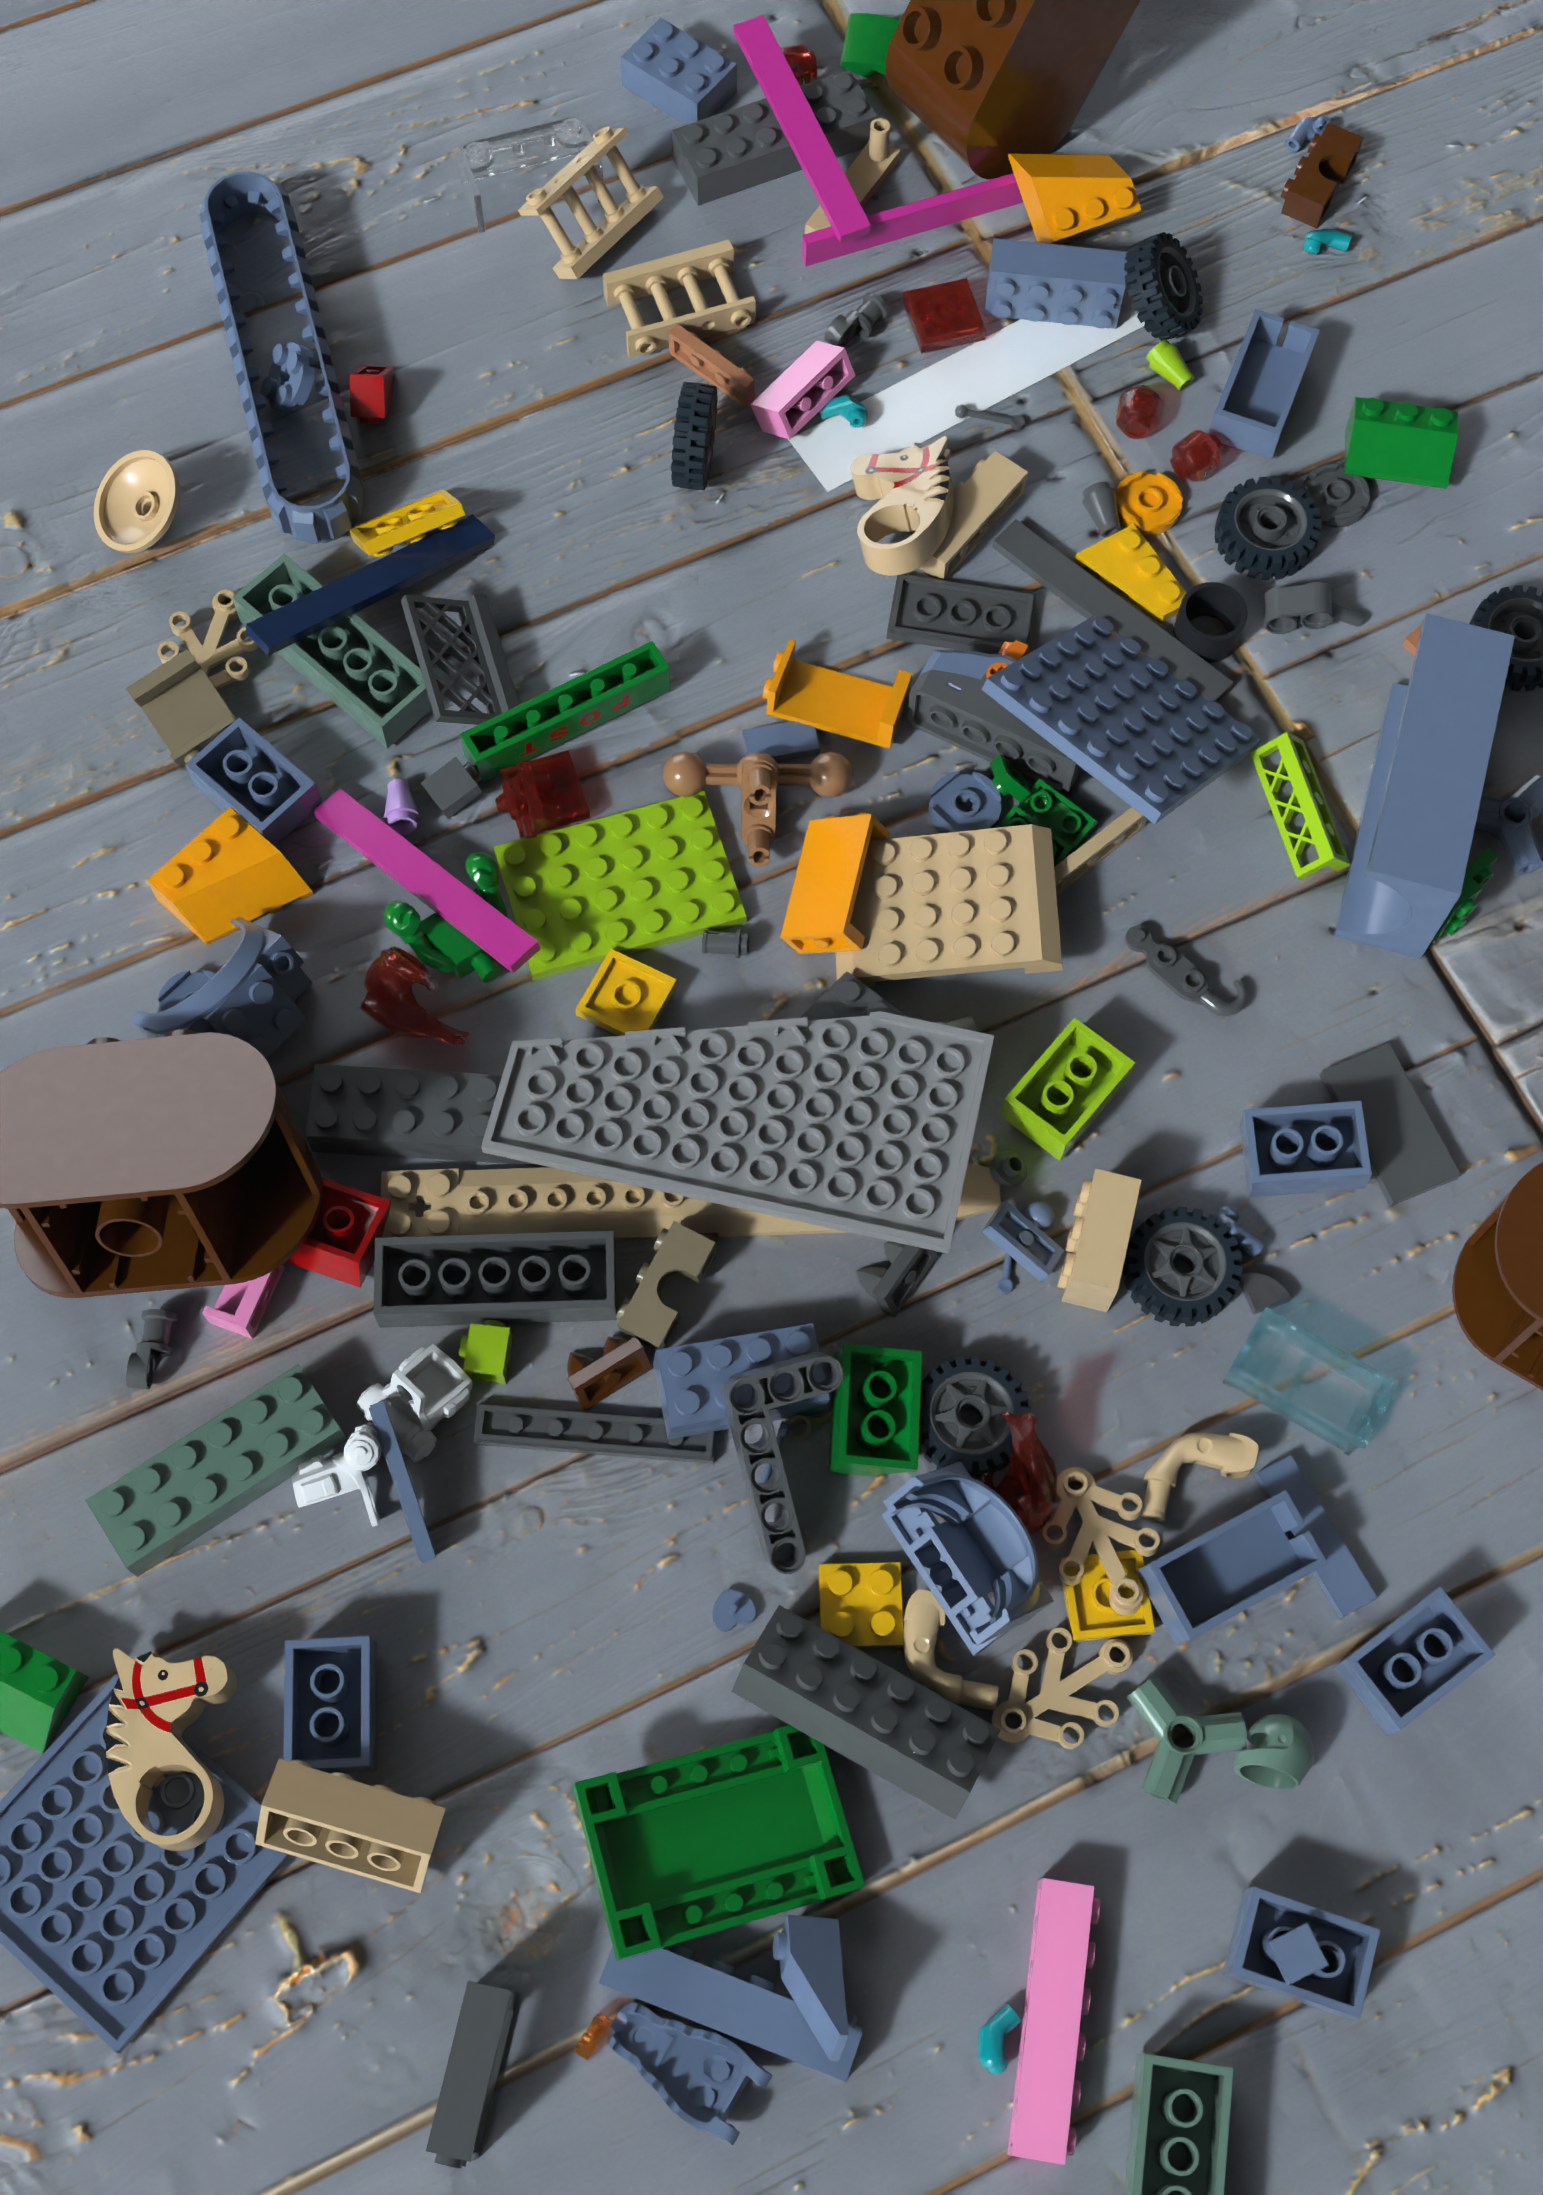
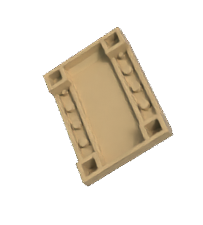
(956, 905)

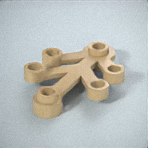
(210, 653)
(1098, 1532)
(1056, 1693)

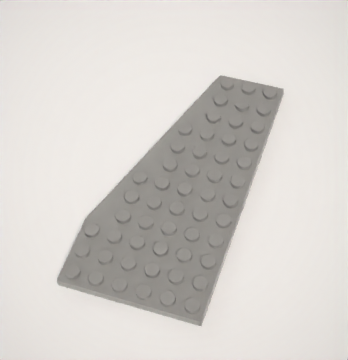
(780, 1117)

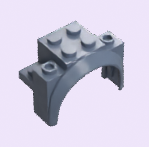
(245, 998)
(971, 1556)

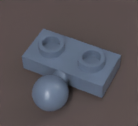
(1024, 1237)

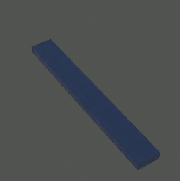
(368, 585)

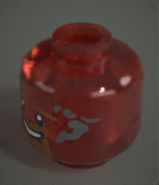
(801, 62)
(1138, 411)
(1196, 456)

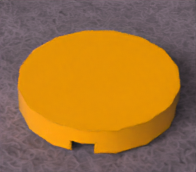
(1149, 502)

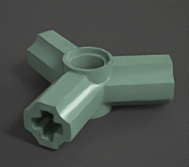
(1207, 1736)

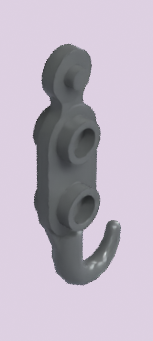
(1182, 974)

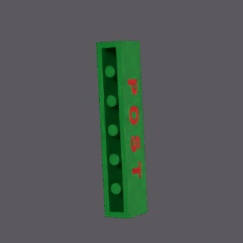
(566, 711)

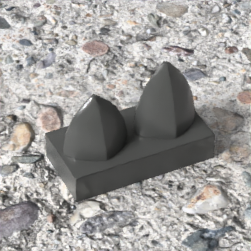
(895, 1285)

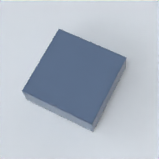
(1297, 1953)

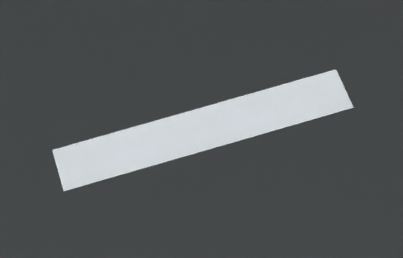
(971, 377)

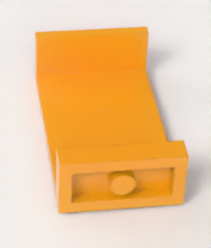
(835, 699)
(829, 883)

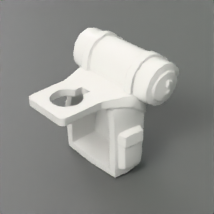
(418, 1397)
(343, 1473)

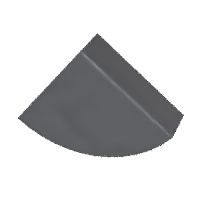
(1263, 1292)

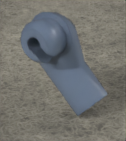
(1305, 131)
(1246, 1240)

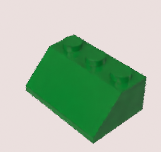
(1400, 442)
(876, 1411)
(34, 1693)

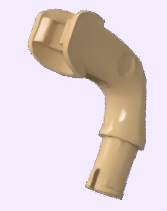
(1230, 1454)
(921, 1624)

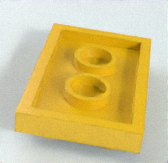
(407, 523)

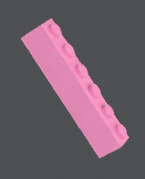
(1051, 2022)

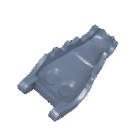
(688, 2066)

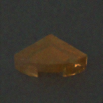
(592, 2038)

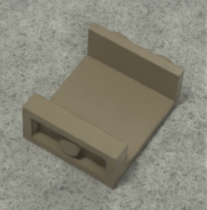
(182, 706)

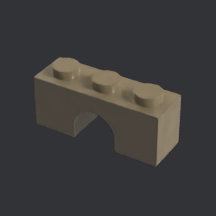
(678, 1254)

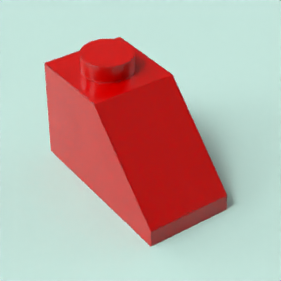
(371, 392)

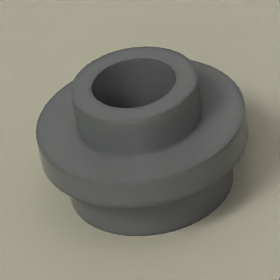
(1008, 1168)

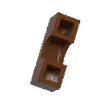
(1330, 157)

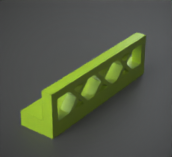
(1312, 804)

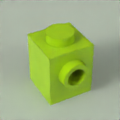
(487, 1351)

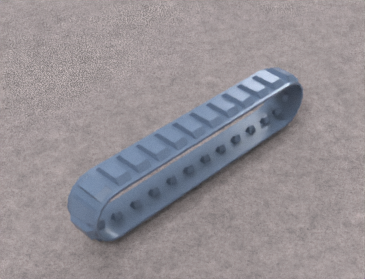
(257, 194)

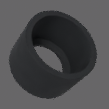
(1218, 602)

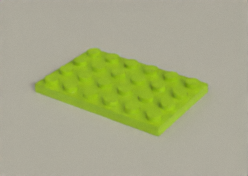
(620, 884)

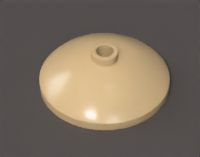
(136, 501)

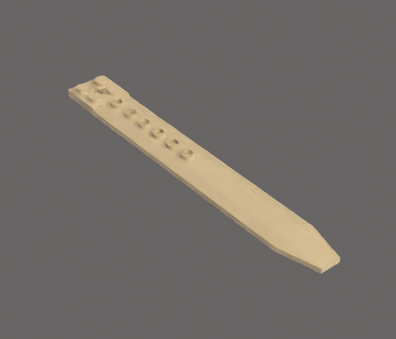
(574, 1202)

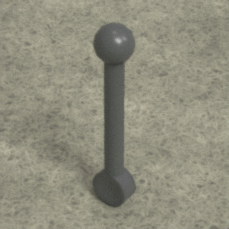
(1016, 422)

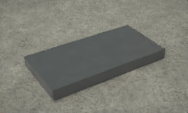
(958, 614)
(1401, 1138)

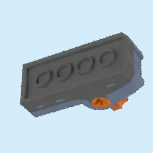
(955, 709)

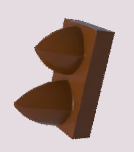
(597, 1379)

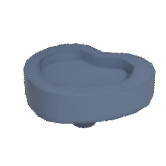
(733, 1609)

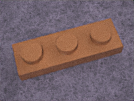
(712, 365)

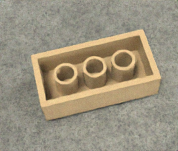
(349, 1824)

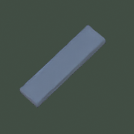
(402, 1482)
(1341, 1577)

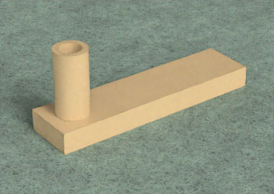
(866, 171)
(1098, 848)

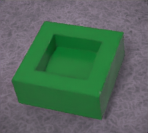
(1009, 779)

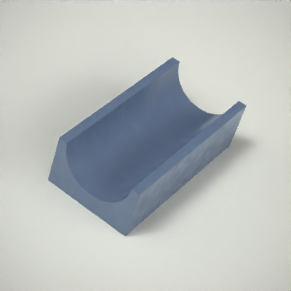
(1425, 789)

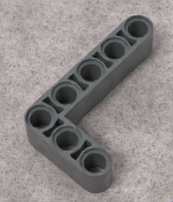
(767, 1451)

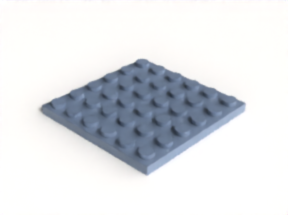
(1122, 717)
(100, 1906)

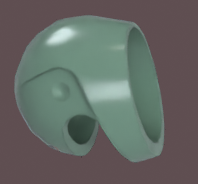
(1282, 1753)

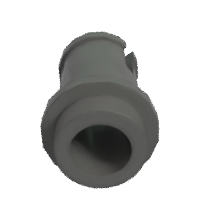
(725, 943)

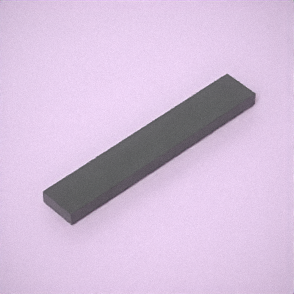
(587, 1433)

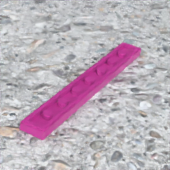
(802, 129)
(916, 218)
(427, 880)

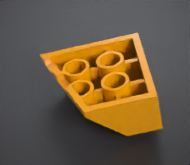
(1073, 194)
(226, 876)

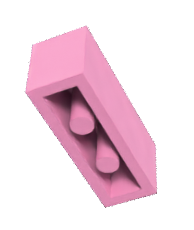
(803, 389)

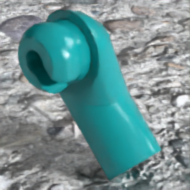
(1326, 237)
(846, 407)
(992, 2039)

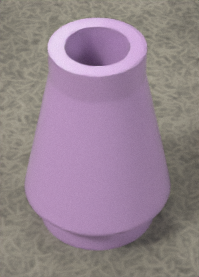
(400, 808)

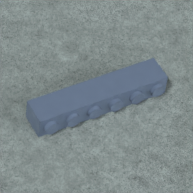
(727, 2005)

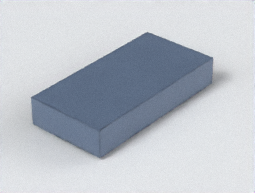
(782, 740)

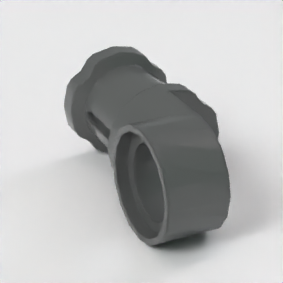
(857, 322)
(154, 1344)

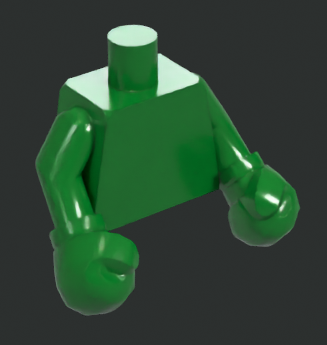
(439, 942)

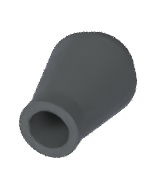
(1102, 507)

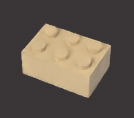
(1098, 1240)

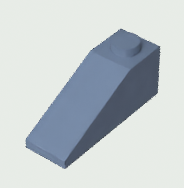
(814, 1977)

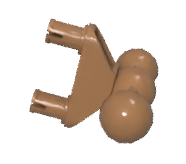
(757, 779)

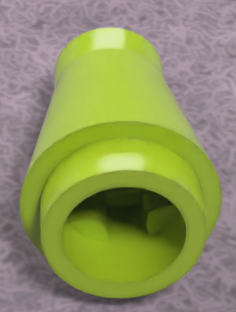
(1169, 364)

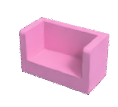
(244, 1304)

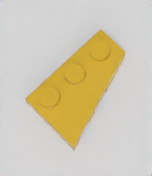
(1137, 570)

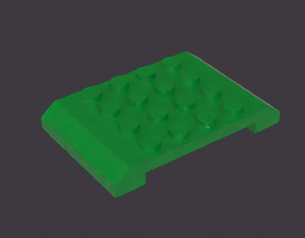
(716, 1839)

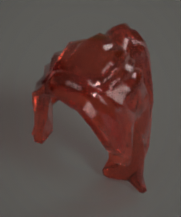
(393, 1002)
(1032, 1476)

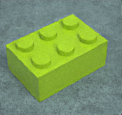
(1067, 1089)

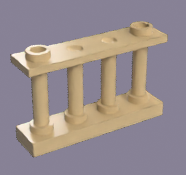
(618, 218)
(673, 272)

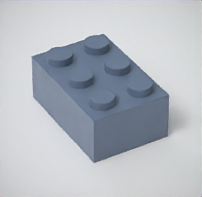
(678, 73)
(255, 781)
(1305, 1149)
(1414, 1661)
(331, 1703)
(1344, 1943)

